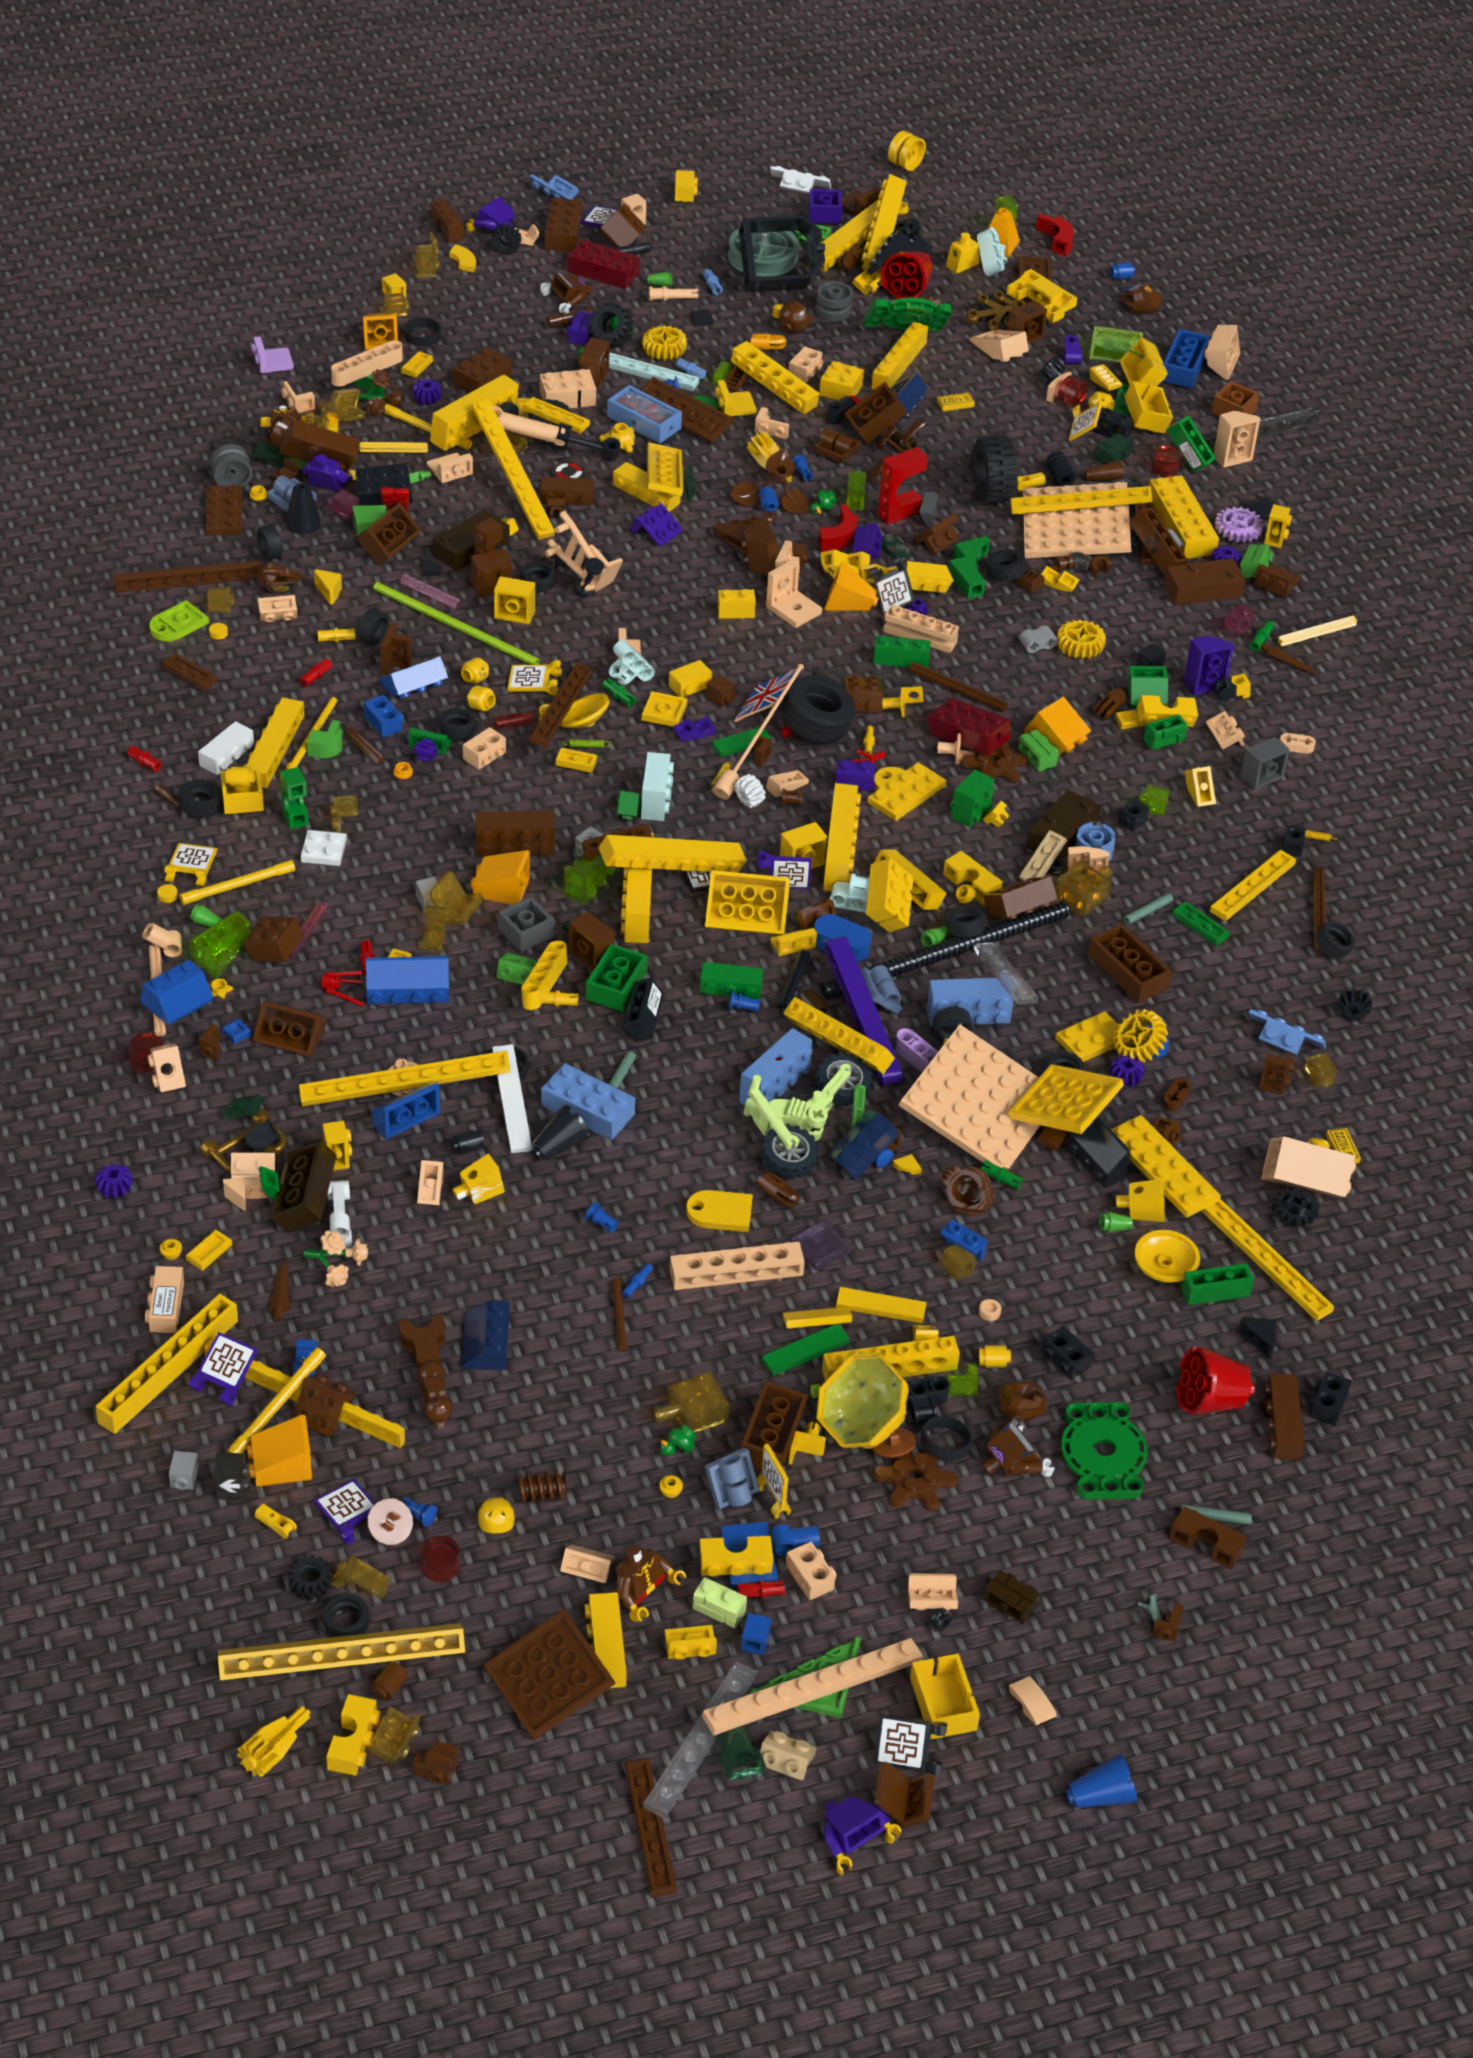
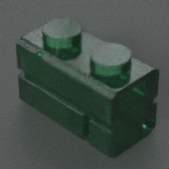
(1113, 449)

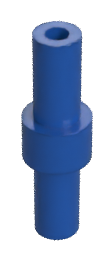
(637, 1280)

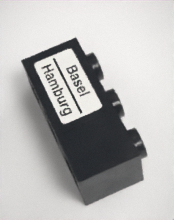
(643, 1009)

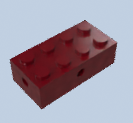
(603, 264)
(978, 727)

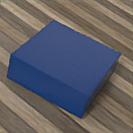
(236, 1031)

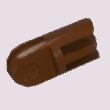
(850, 257)
(1110, 703)
(778, 1189)

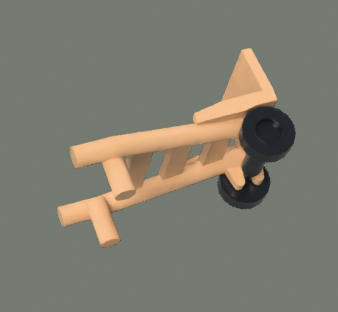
(596, 564)

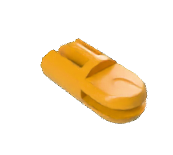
(768, 341)

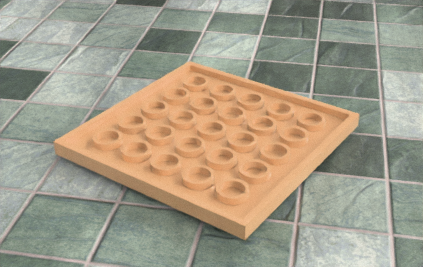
(1077, 530)
(969, 1096)

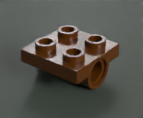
(836, 445)

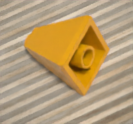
(1006, 229)
(379, 329)
(850, 592)

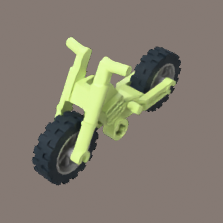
(795, 1119)

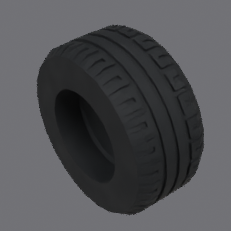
(818, 709)

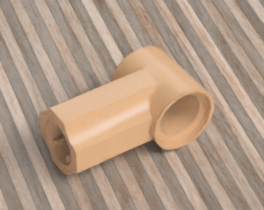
(167, 940)

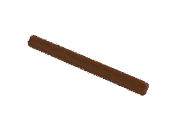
(959, 687)
(1319, 903)

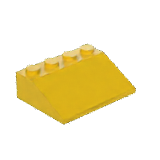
(747, 902)

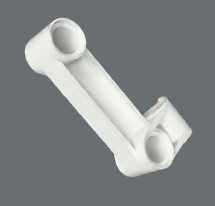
(339, 1221)

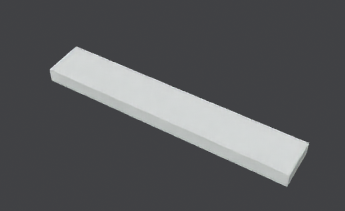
(513, 1104)

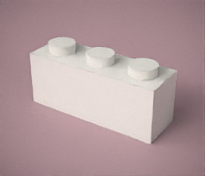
(226, 748)

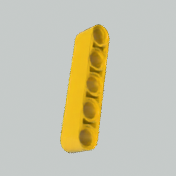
(544, 975)

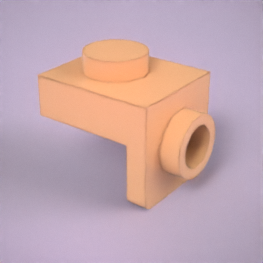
(530, 236)

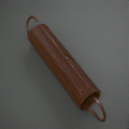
(166, 795)

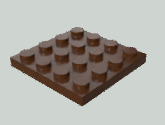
(549, 1674)

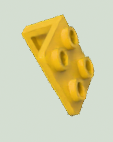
(734, 403)

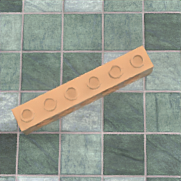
(736, 1265)

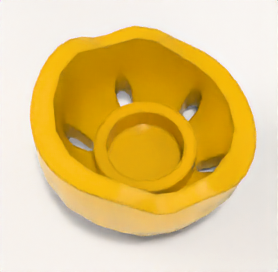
(496, 1522)

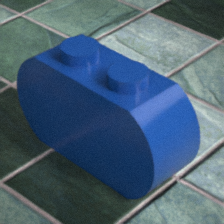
(833, 926)

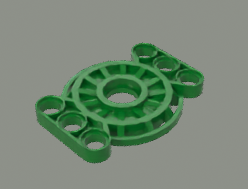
(904, 311)
(1100, 1470)

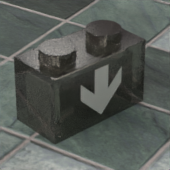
(231, 1476)

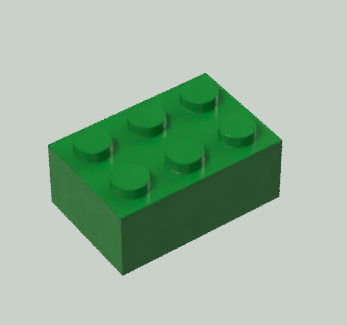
(615, 976)

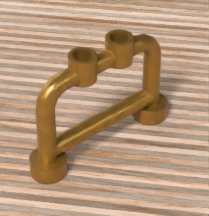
(212, 1149)

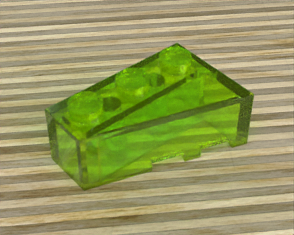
(585, 878)
(220, 943)

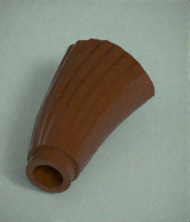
(1110, 471)

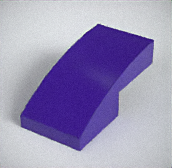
(690, 731)

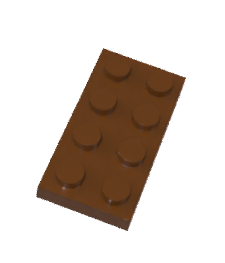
(224, 510)

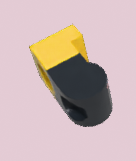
(1232, 687)

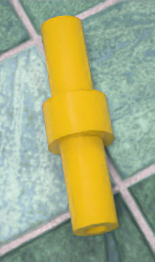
(869, 740)

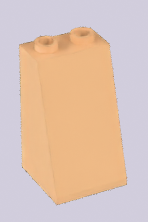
(1308, 1167)

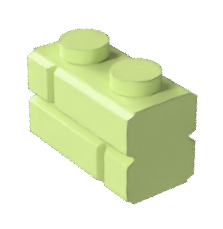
(719, 1602)

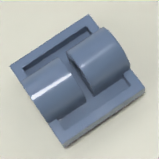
(282, 491)
(882, 988)
(732, 1479)

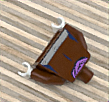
(569, 288)
(1014, 1453)

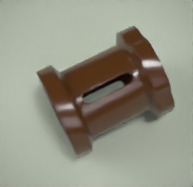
(791, 797)

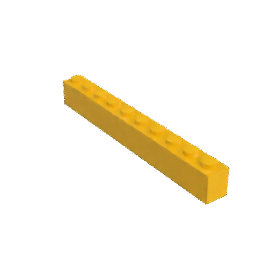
(341, 1651)

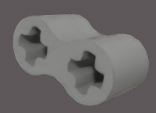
(1038, 639)

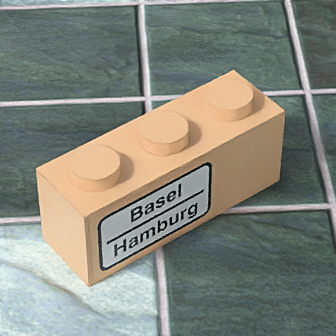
(165, 1299)

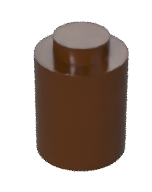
(389, 1681)

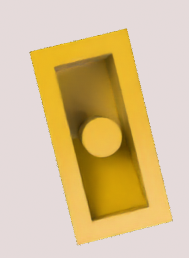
(1200, 786)

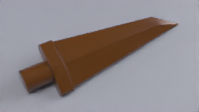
(1281, 655)
(280, 1296)

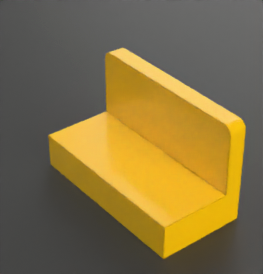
(794, 941)

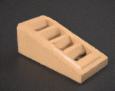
(785, 781)

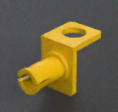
(899, 702)
(808, 1442)

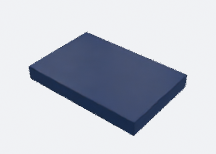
(735, 1541)

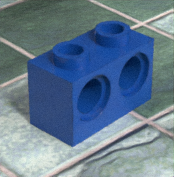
(383, 716)

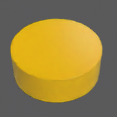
(218, 631)
(167, 893)

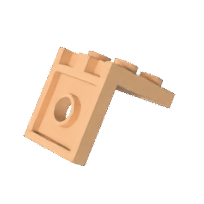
(784, 597)

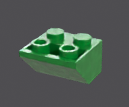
(1147, 681)

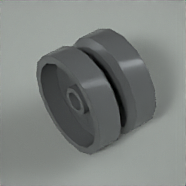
(834, 301)
(231, 465)

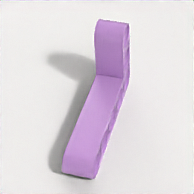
(914, 1049)

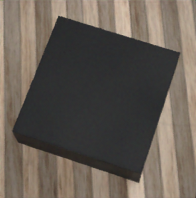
(702, 317)

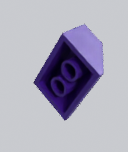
(1207, 663)

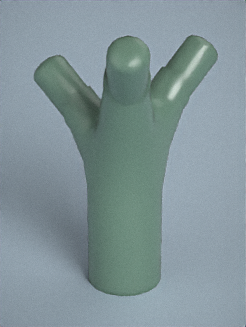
(1152, 1608)

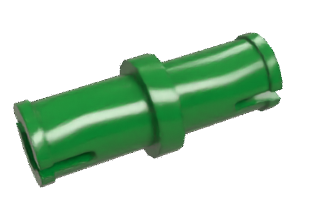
(1261, 635)
(619, 692)
(1002, 1175)

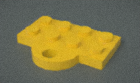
(903, 789)

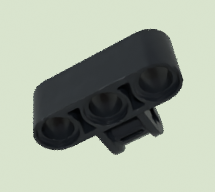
(925, 1396)

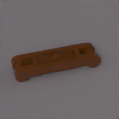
(591, 845)

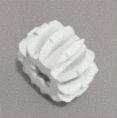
(749, 790)

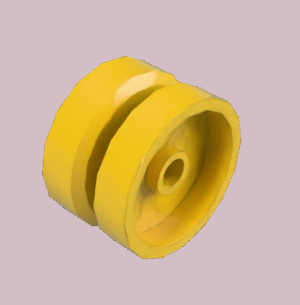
(906, 150)

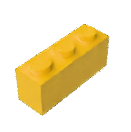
(929, 577)

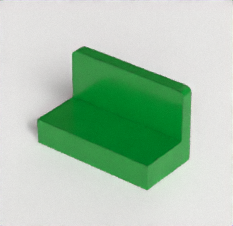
(441, 741)

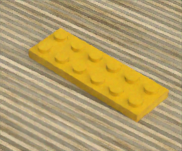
(664, 469)
(1160, 1160)

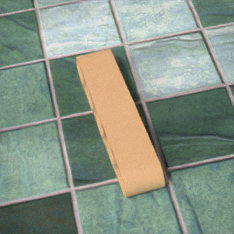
(366, 362)

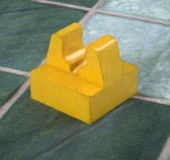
(996, 814)

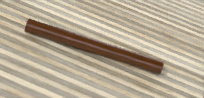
(619, 1314)

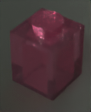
(343, 502)

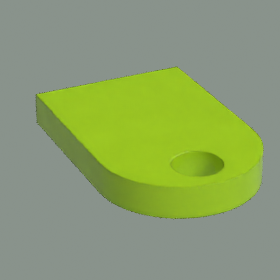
(177, 622)

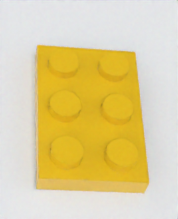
(1089, 1037)

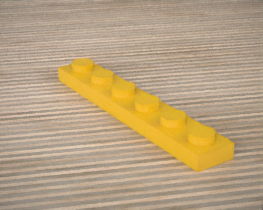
(1252, 885)

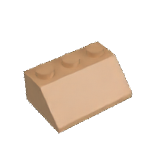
(1223, 350)
(1236, 438)

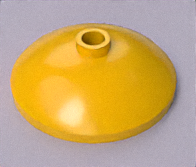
(586, 711)
(1166, 1255)

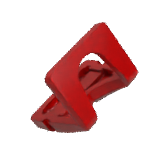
(392, 496)

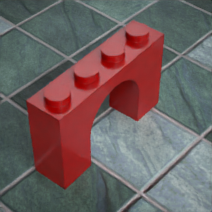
(894, 471)

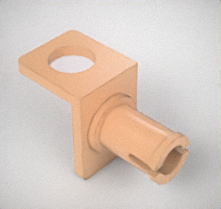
(953, 748)

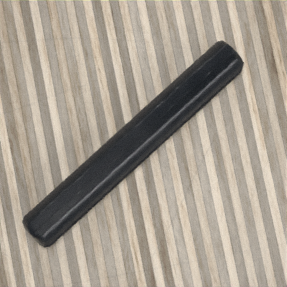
(794, 979)

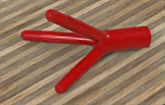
(868, 757)

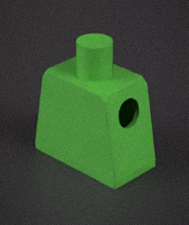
(365, 515)

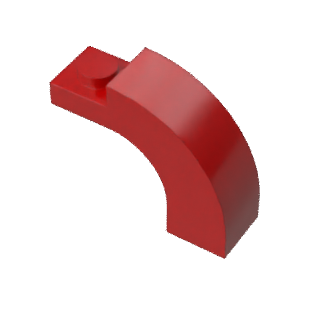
(1060, 230)
(840, 535)

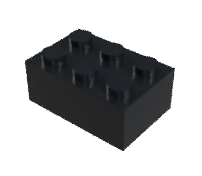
(372, 479)

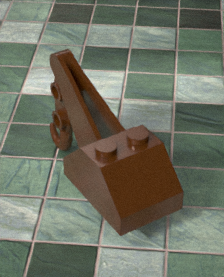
(754, 539)

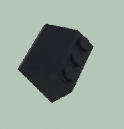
(1101, 1152)

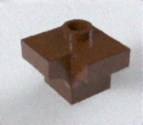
(438, 1763)

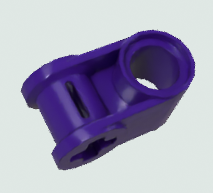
(1071, 352)

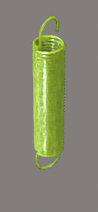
(587, 743)

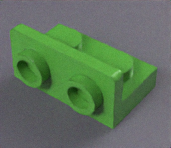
(515, 968)

